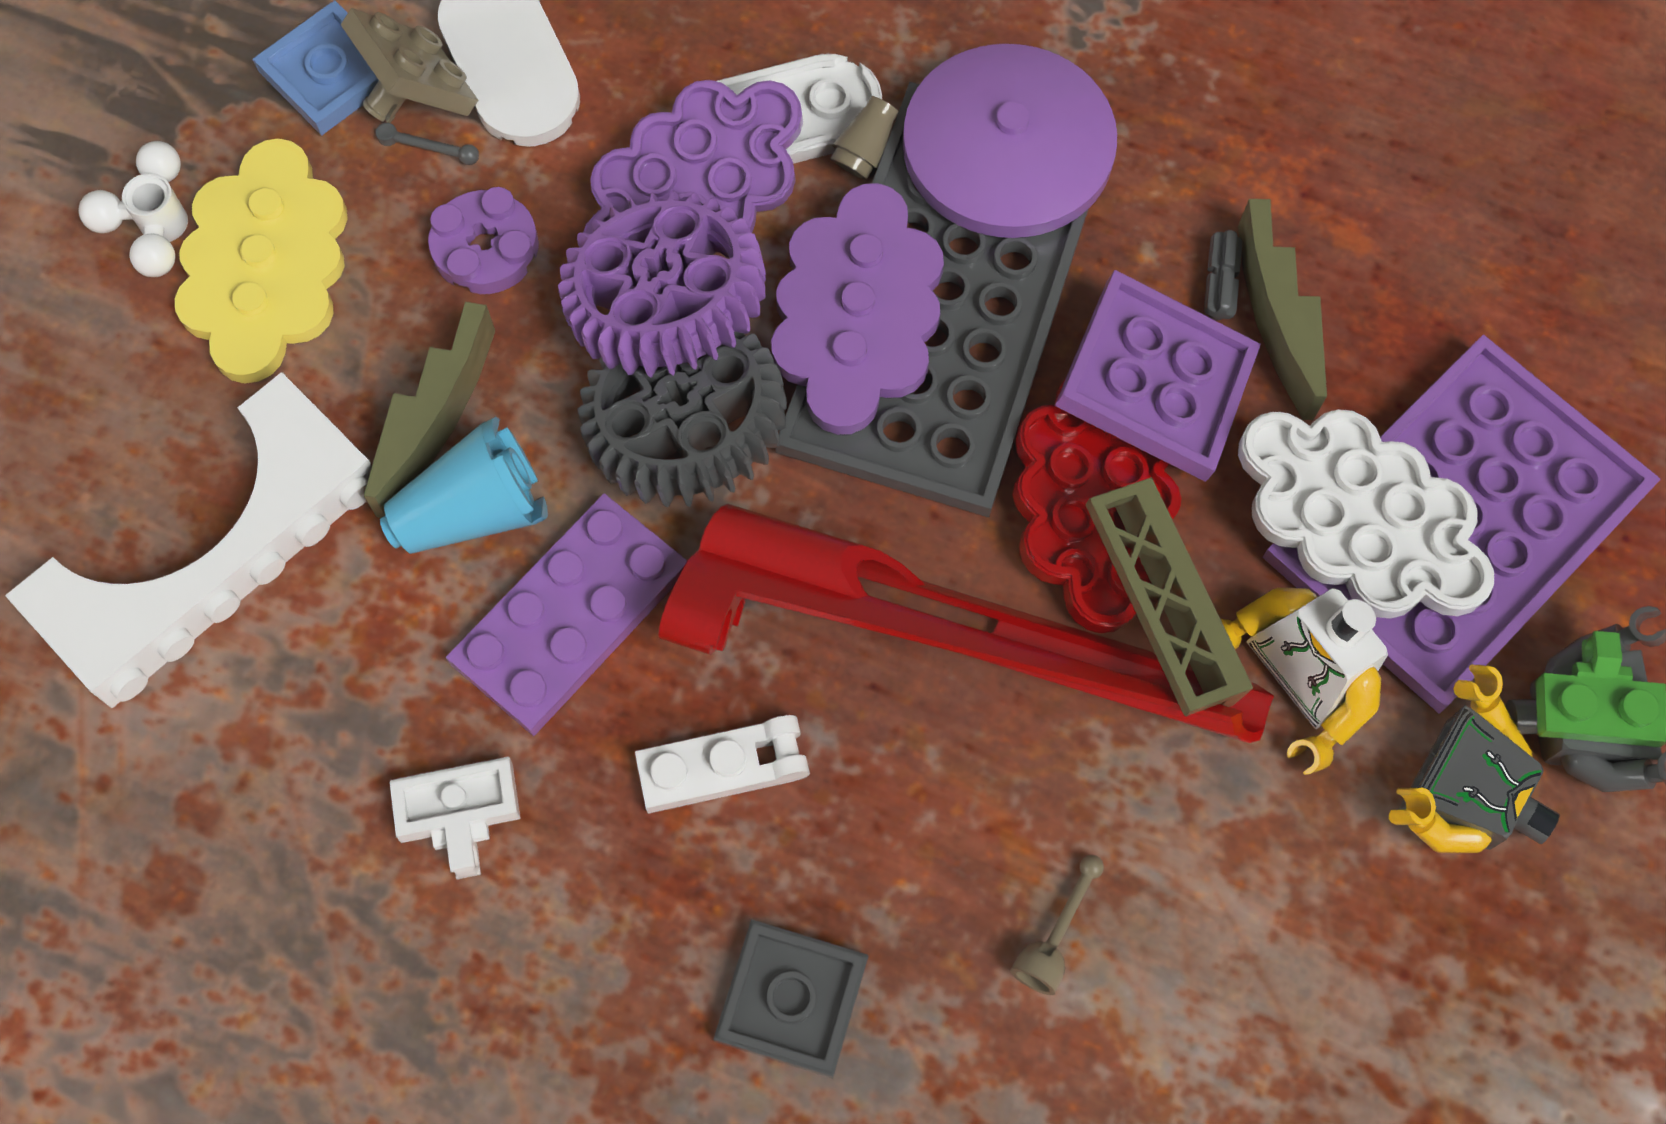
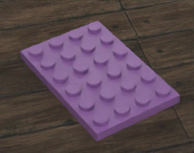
(1543, 499)

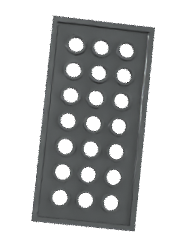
(1003, 383)

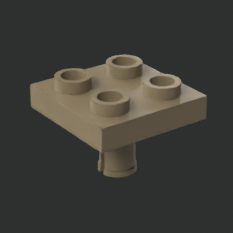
(407, 66)

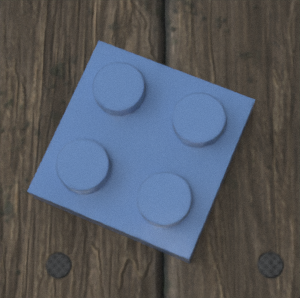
(319, 69)

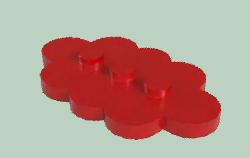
(1065, 468)

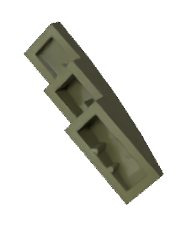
(1286, 321)
(423, 423)

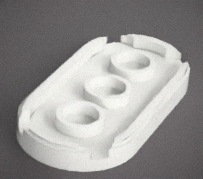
(512, 67)
(829, 96)

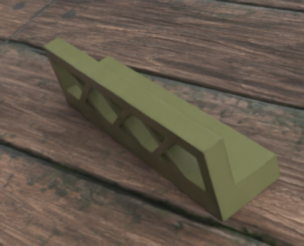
(1176, 590)

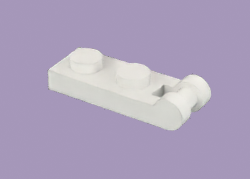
(720, 764)

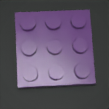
(1159, 375)

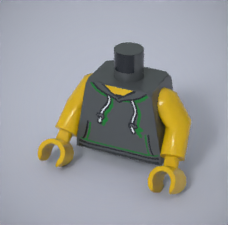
(1476, 778)

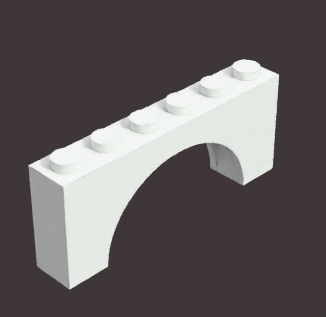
(128, 631)

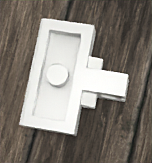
(456, 808)

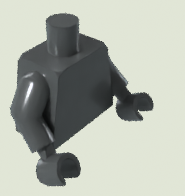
(1599, 764)

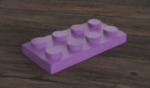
(567, 614)

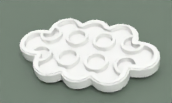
(1365, 513)

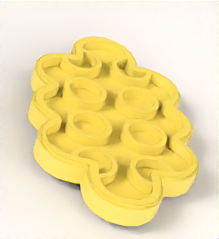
(261, 260)

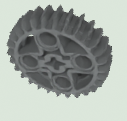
(685, 417)

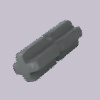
(1224, 263)

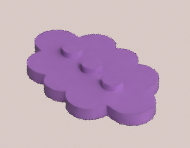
(709, 147)
(857, 308)

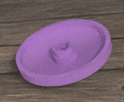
(1009, 140)

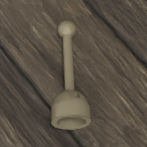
(1041, 963)

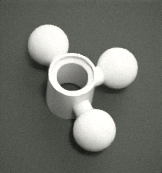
(104, 212)

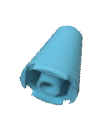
(466, 494)

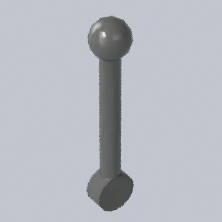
(388, 135)

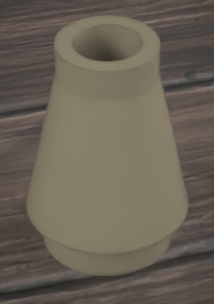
(865, 139)

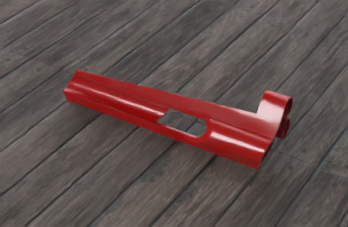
(818, 575)

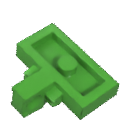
(1601, 699)

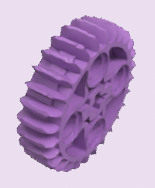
(662, 283)

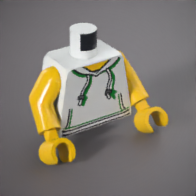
(1321, 657)

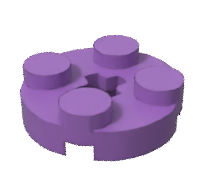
(475, 214)

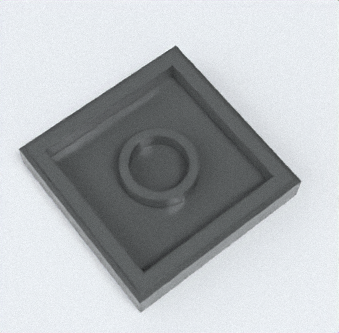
(791, 998)

